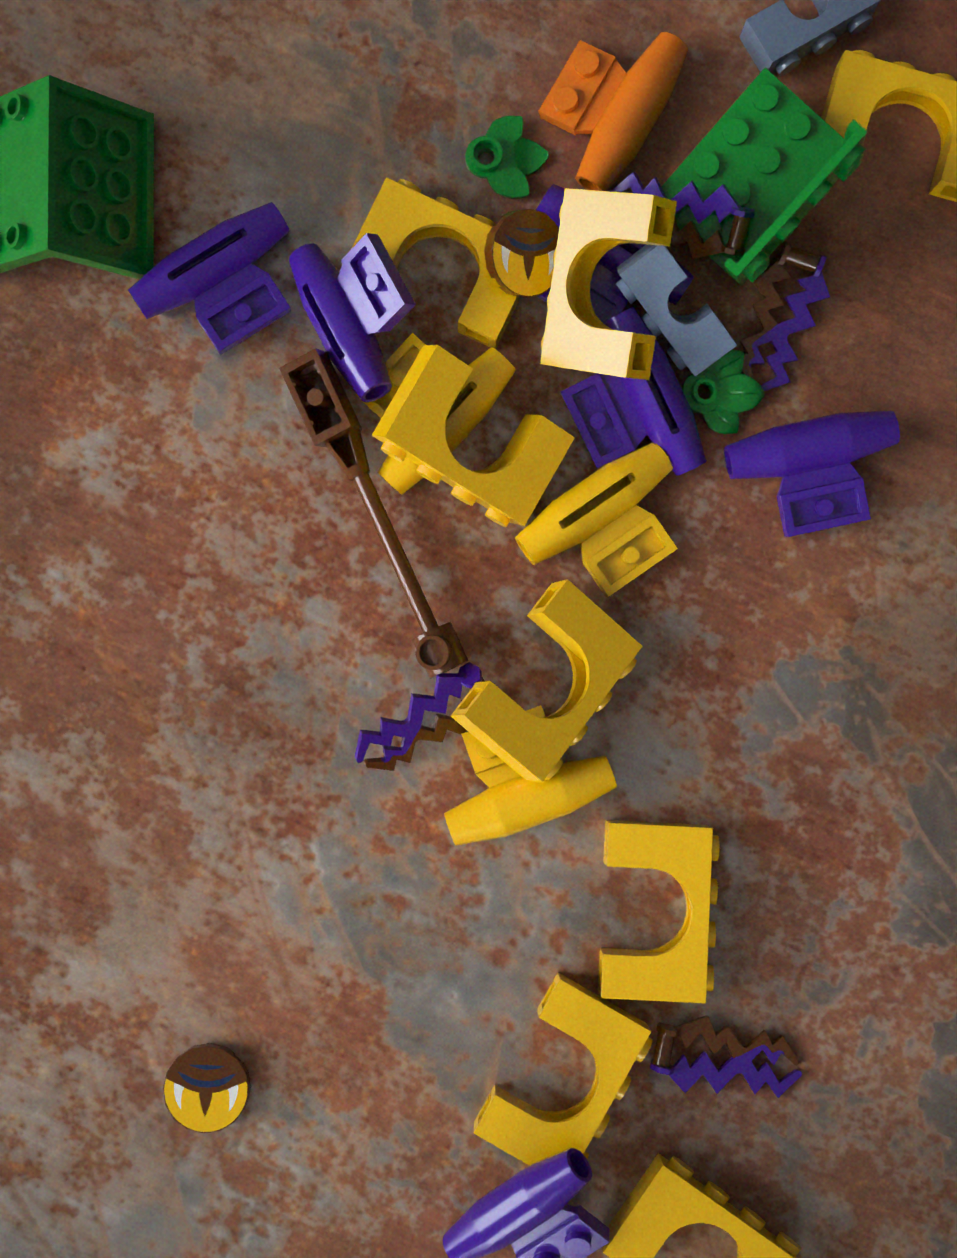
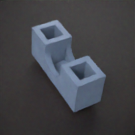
(781, 39)
(695, 338)

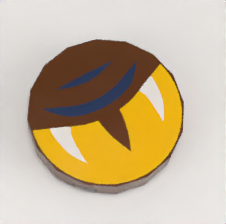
(522, 252)
(206, 1088)

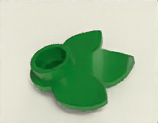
(512, 156)
(728, 394)

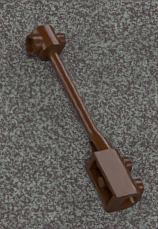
(335, 426)

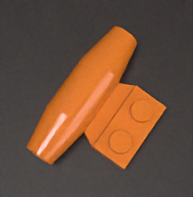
(613, 105)

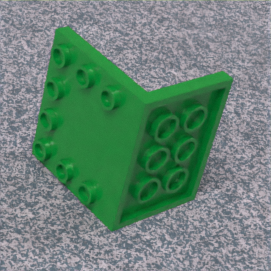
(772, 160)
(75, 179)

